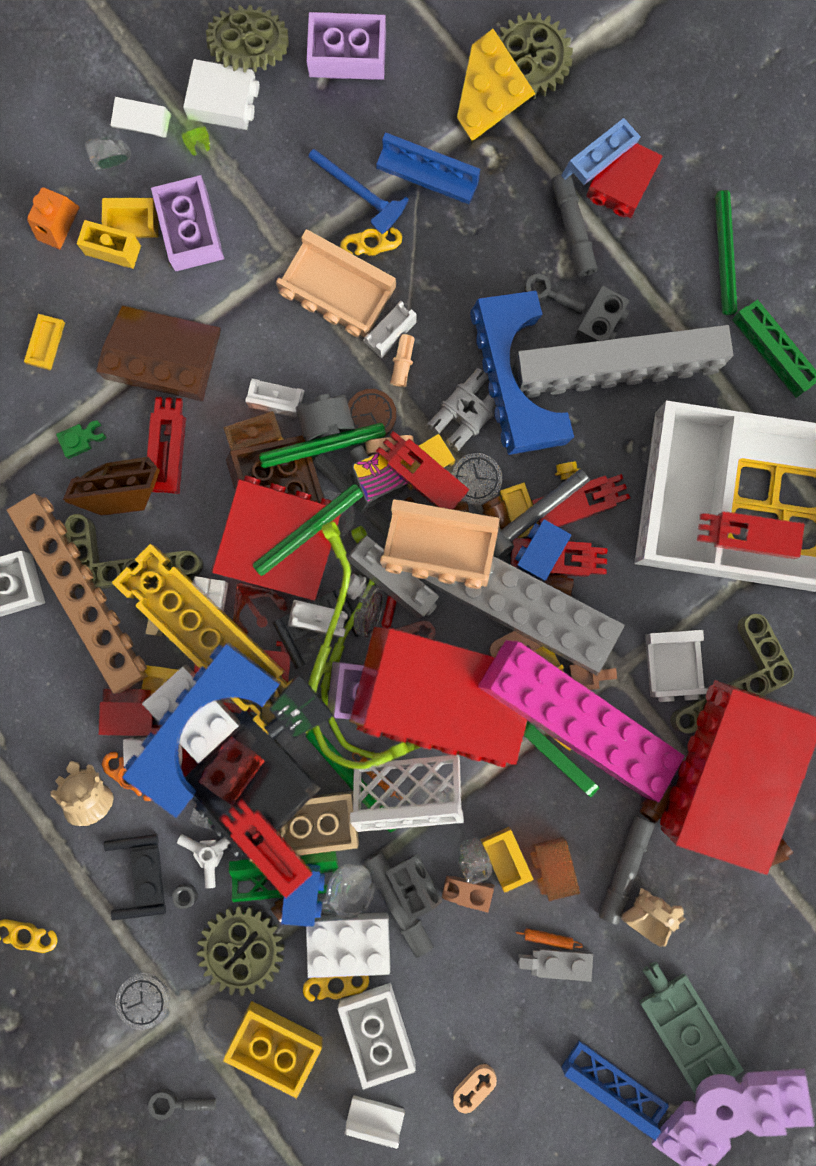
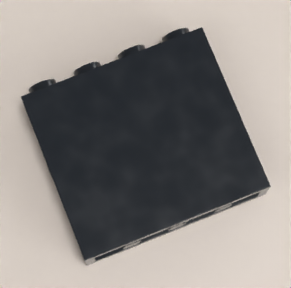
(275, 790)

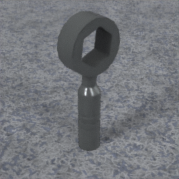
(558, 297)
(187, 1104)

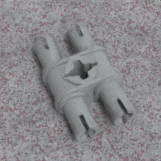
(453, 408)

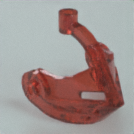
(245, 594)

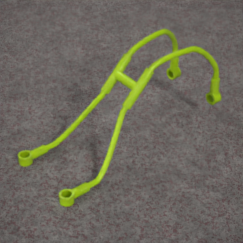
(321, 665)

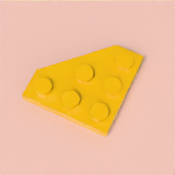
(491, 86)

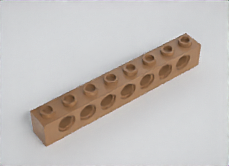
(25, 516)

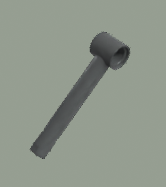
(536, 512)

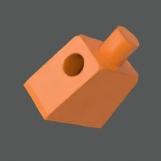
(51, 217)

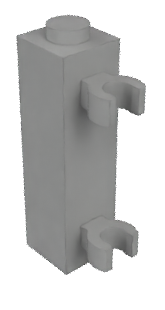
(402, 587)

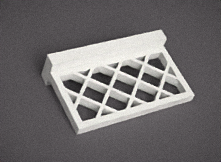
(410, 815)

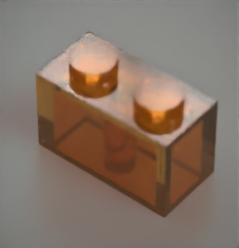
(253, 431)
(556, 869)

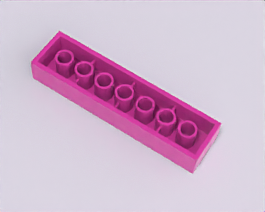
(581, 720)

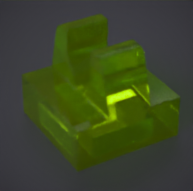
(193, 135)

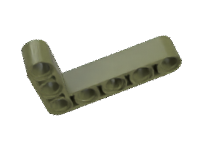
(99, 570)
(763, 673)

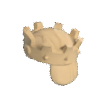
(82, 795)
(653, 918)

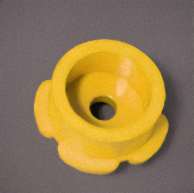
(566, 470)

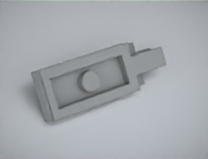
(558, 964)

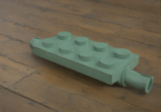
(687, 1028)

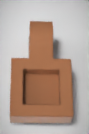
(590, 680)

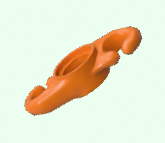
(118, 773)

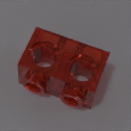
(237, 774)

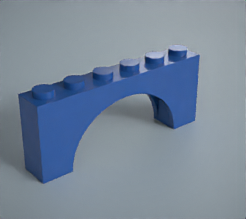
(522, 422)
(158, 766)

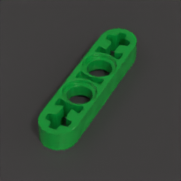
(560, 760)

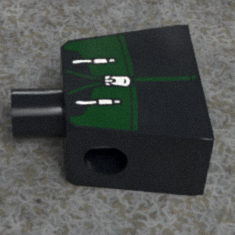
(297, 710)

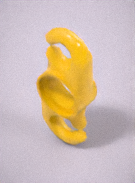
(384, 244)
(35, 943)
(348, 989)

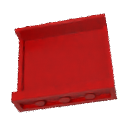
(261, 520)

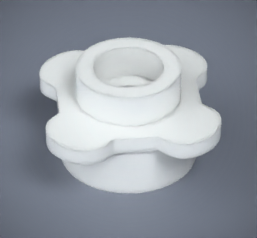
(356, 586)

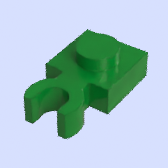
(77, 439)

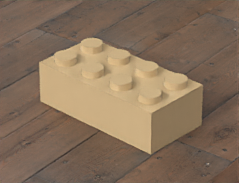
(322, 825)

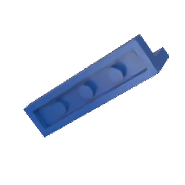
(428, 168)
(612, 1099)

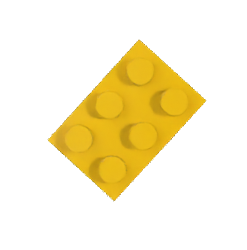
(273, 1049)

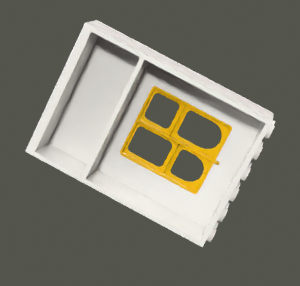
(697, 470)

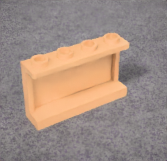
(336, 285)
(440, 544)

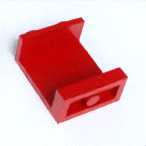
(624, 180)

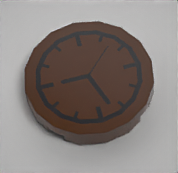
(372, 407)

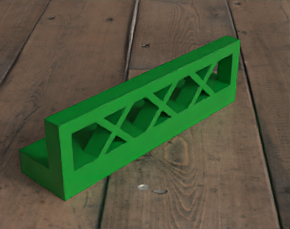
(773, 351)
(248, 871)

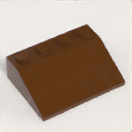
(159, 353)
(293, 475)

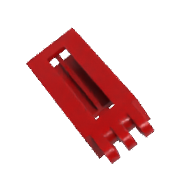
(167, 455)
(429, 479)
(577, 506)
(763, 534)
(586, 555)
(126, 719)
(273, 854)

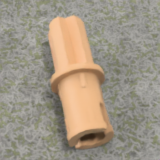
(402, 361)

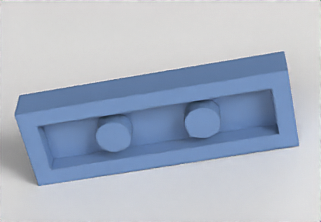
(602, 152)

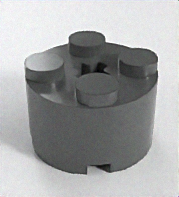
(324, 417)

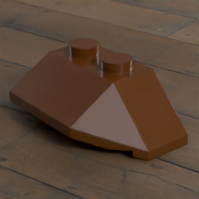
(114, 487)

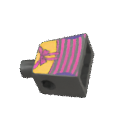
(373, 478)

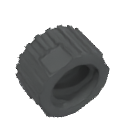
(176, 898)

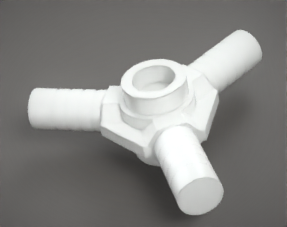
(208, 855)

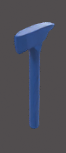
(387, 211)

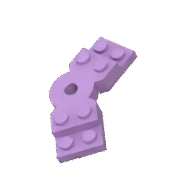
(726, 1109)

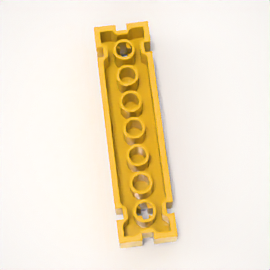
(192, 620)

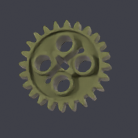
(523, 35)
(247, 38)
(258, 965)

